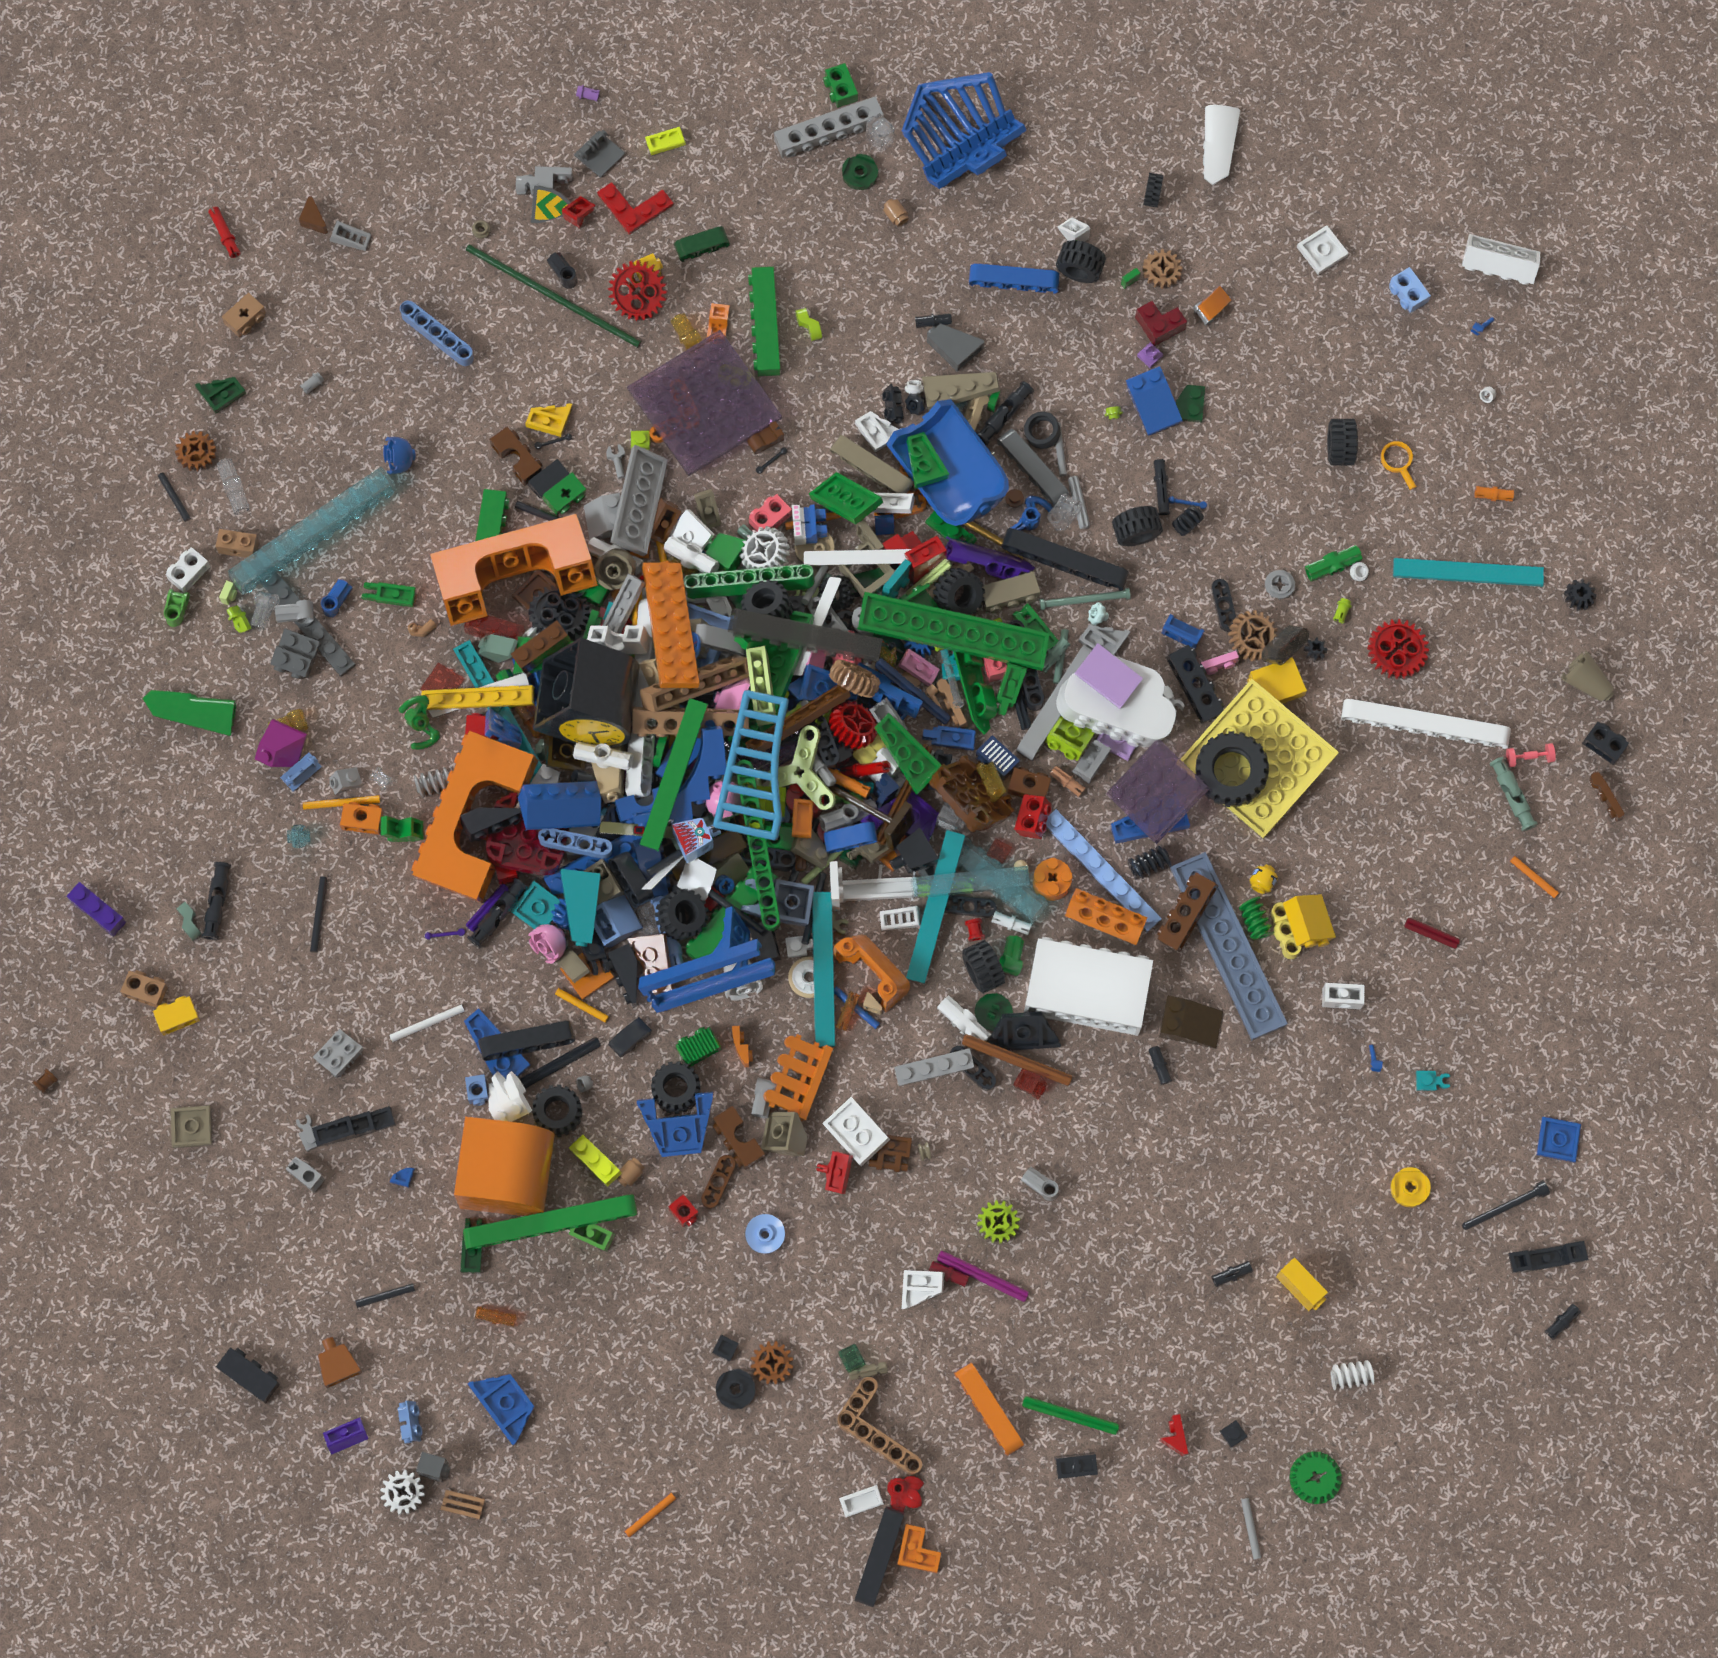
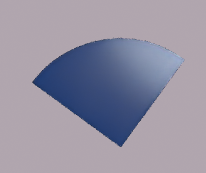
(403, 1177)

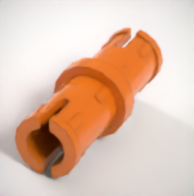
(1494, 493)

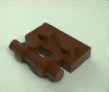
(896, 1147)

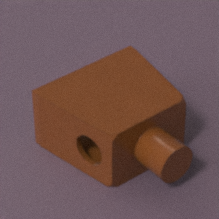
(336, 1363)

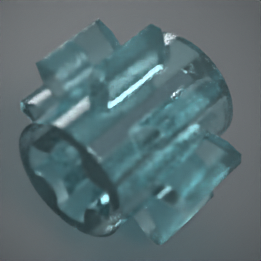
(298, 836)

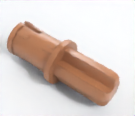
(1067, 781)

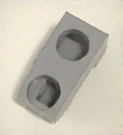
(305, 1174)

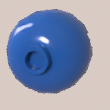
(399, 453)

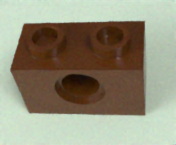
(1021, 775)

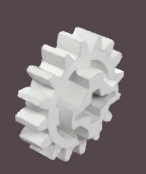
(397, 1501)

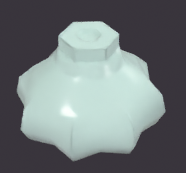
(1097, 614)

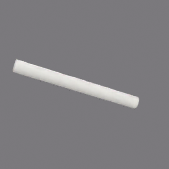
(426, 1023)

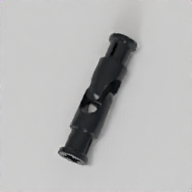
(999, 418)
(214, 913)
(492, 919)

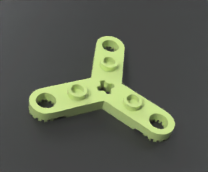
(804, 758)

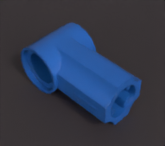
(336, 597)

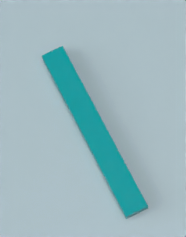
(1468, 572)
(934, 910)
(823, 969)

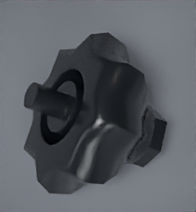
(915, 403)

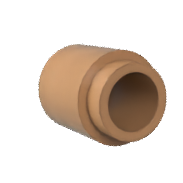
(896, 212)
(630, 1172)

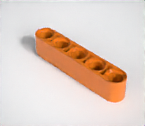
(989, 1408)

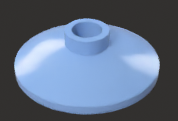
(769, 1224)

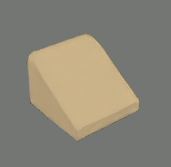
(870, 1004)

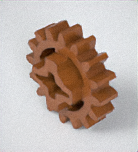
(195, 458)
(760, 1365)

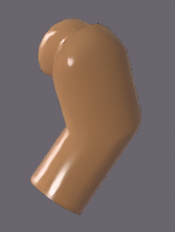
(421, 631)

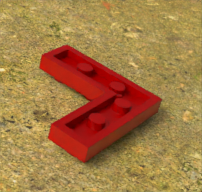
(631, 218)

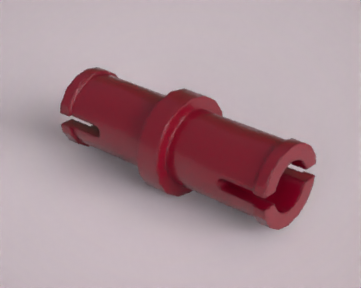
(950, 1274)

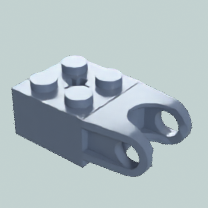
(799, 894)

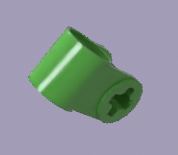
(176, 604)

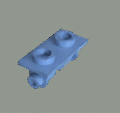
(301, 771)
(409, 1412)

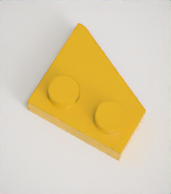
(549, 419)

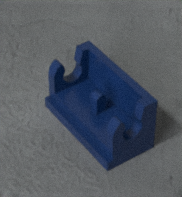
(885, 790)

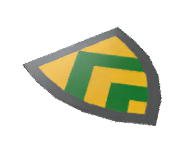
(547, 204)

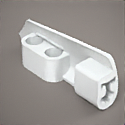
(1219, 141)

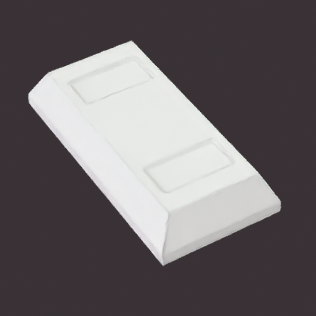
(861, 1501)

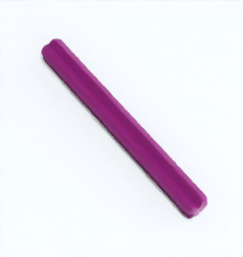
(983, 1276)

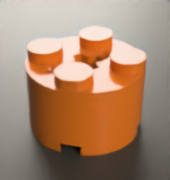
(1052, 869)

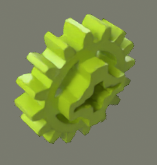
(991, 1216)

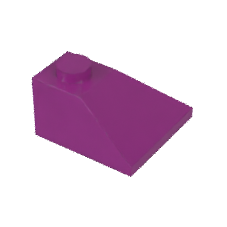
(280, 745)

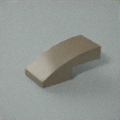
(572, 965)

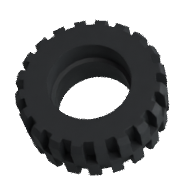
(1238, 744)

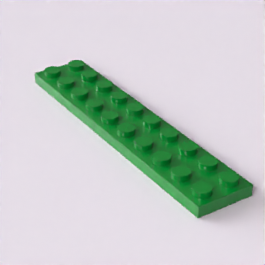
(953, 631)

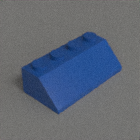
(560, 805)

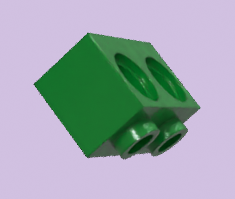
(844, 85)

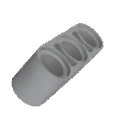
(718, 639)

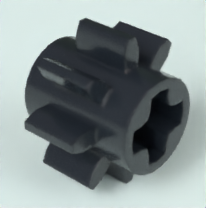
(1315, 654)

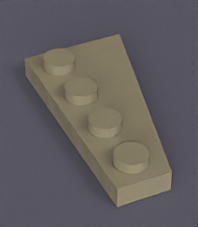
(959, 387)

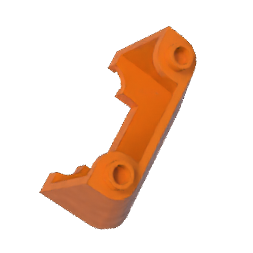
(893, 982)

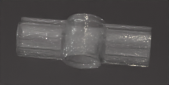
(233, 486)

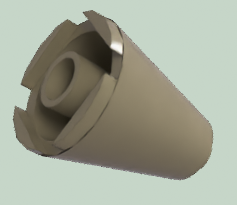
(1588, 677)

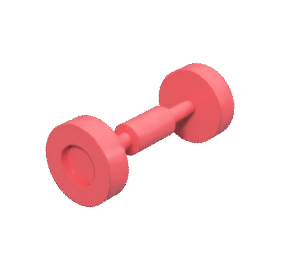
(1549, 752)

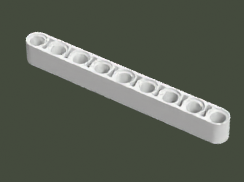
(1424, 722)

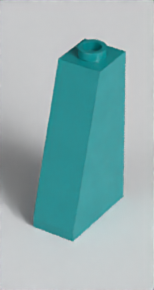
(580, 897)

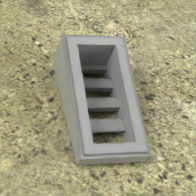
(348, 242)

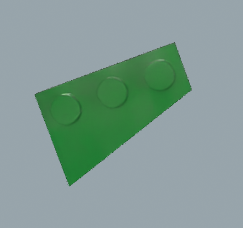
(924, 461)

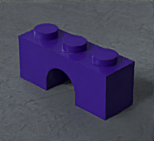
(96, 909)

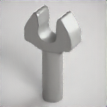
(617, 460)

